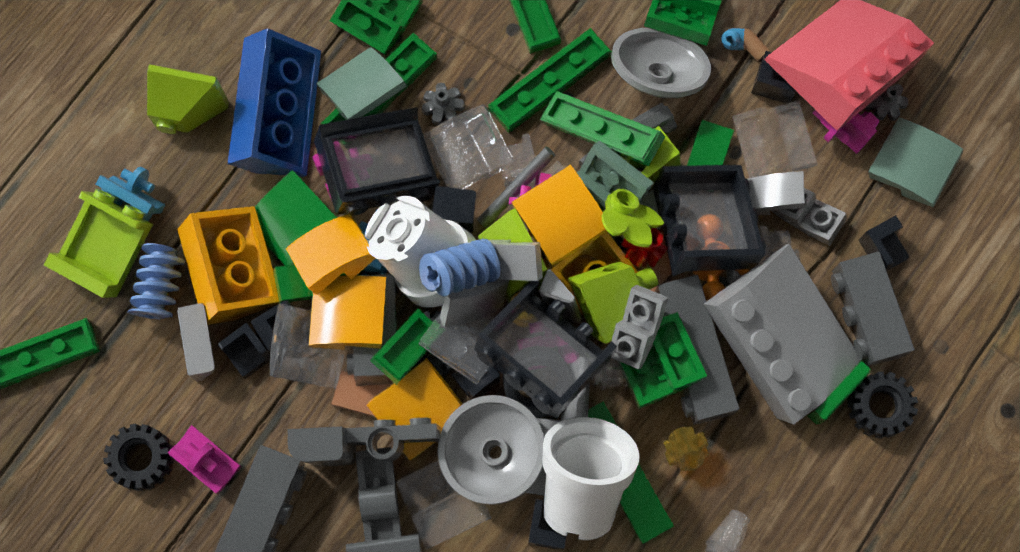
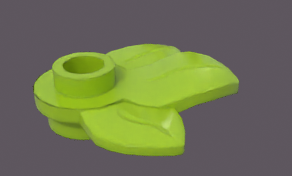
(630, 218)

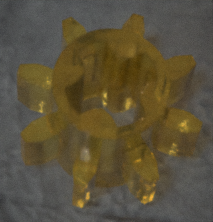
(686, 449)

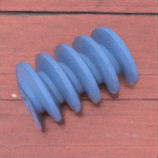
(460, 267)
(155, 281)

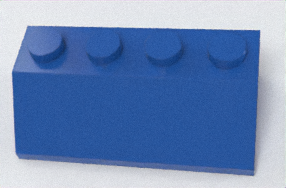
(274, 105)

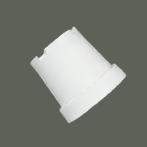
(402, 236)
(586, 474)

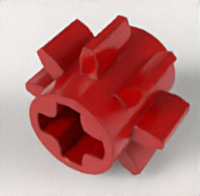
(646, 255)

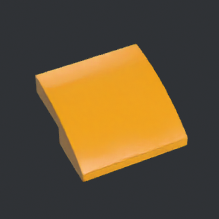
(561, 215)
(330, 251)
(349, 313)
(417, 395)

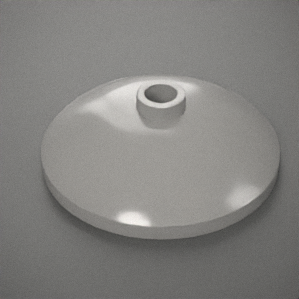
(660, 63)
(467, 446)

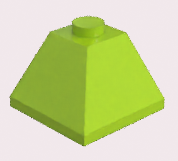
(182, 99)

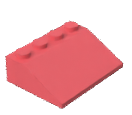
(849, 58)

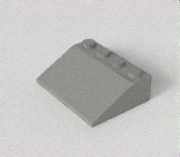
(784, 335)

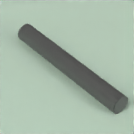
(514, 188)

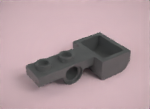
(338, 444)
(380, 508)

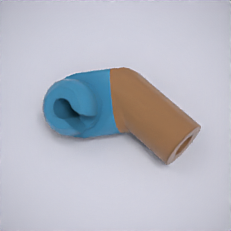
(744, 40)

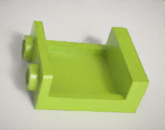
(101, 244)

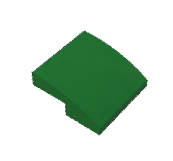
(684, 18)
(376, 21)
(289, 213)
(668, 367)

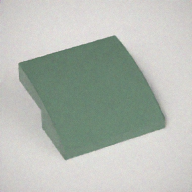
(361, 84)
(916, 161)
(607, 171)

